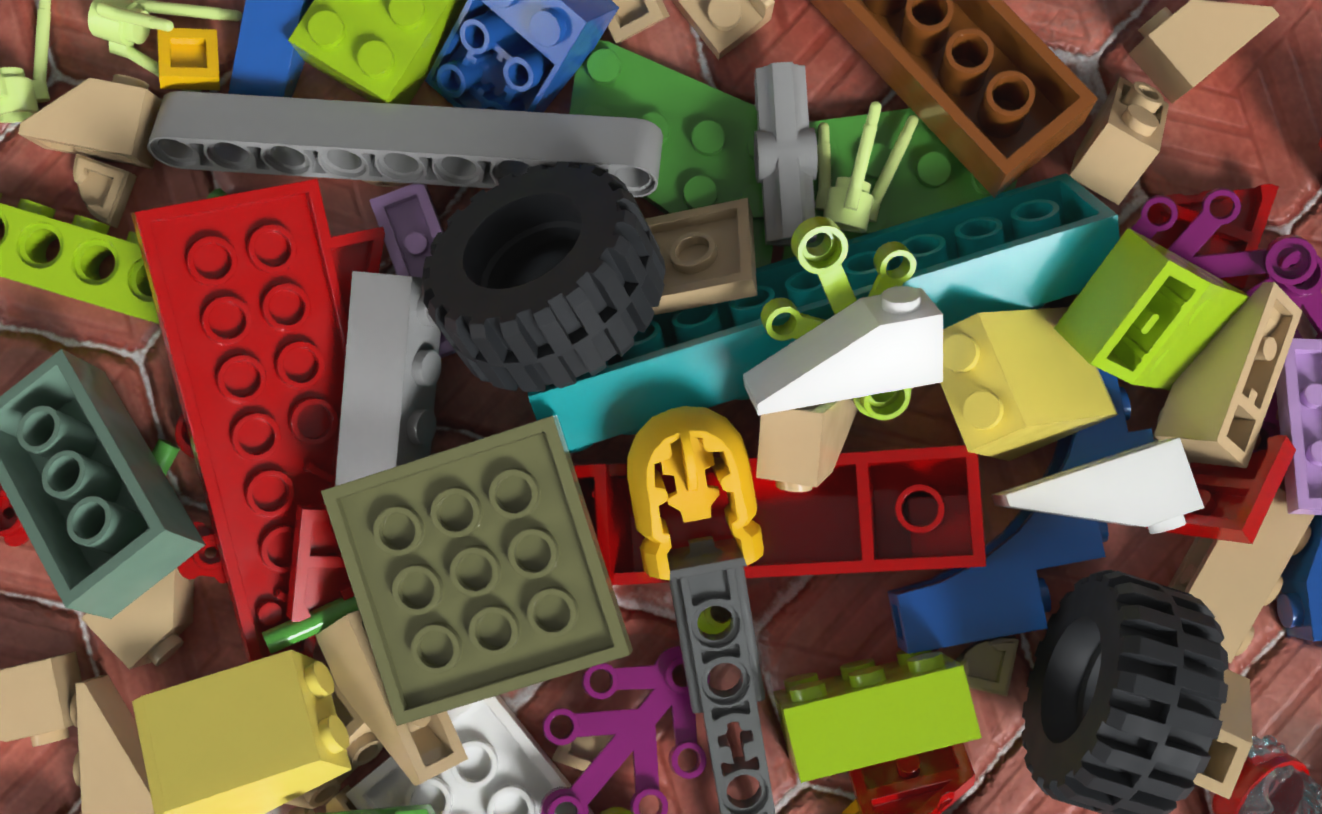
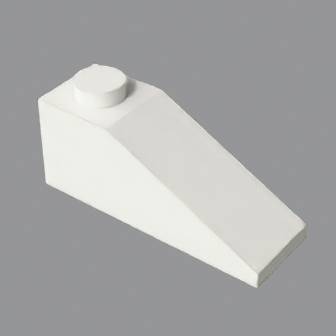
(859, 352)
(1131, 488)

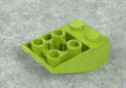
(1147, 313)

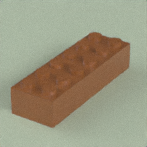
(970, 78)

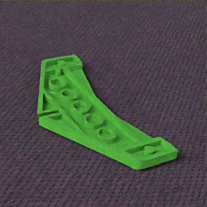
(711, 146)

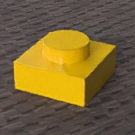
(188, 59)

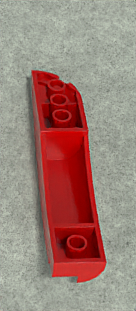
(865, 517)

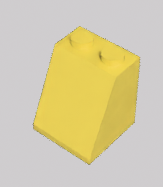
(1018, 382)
(242, 737)

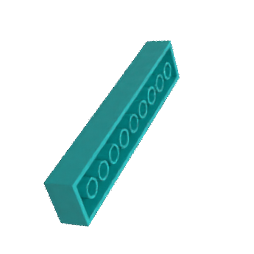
(969, 261)

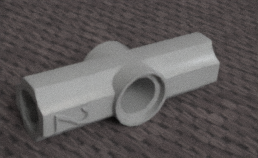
(784, 150)

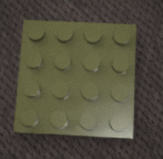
(477, 571)

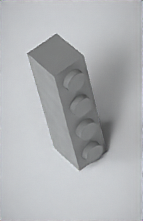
(387, 376)

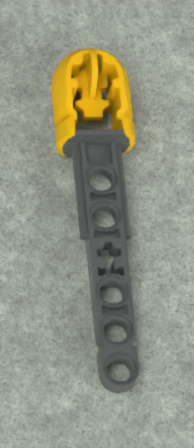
(707, 576)

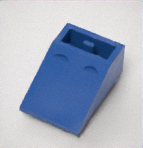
(517, 51)

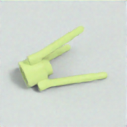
(130, 23)
(17, 92)
(850, 200)

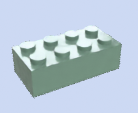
(89, 488)

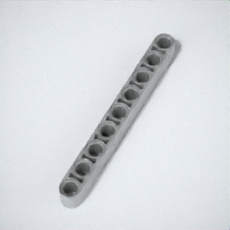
(395, 140)

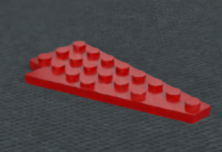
(257, 352)

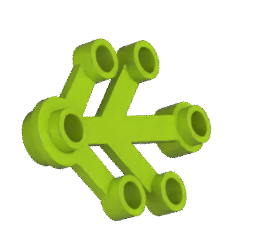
(826, 262)

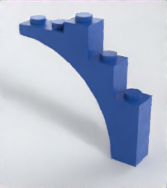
(1007, 593)

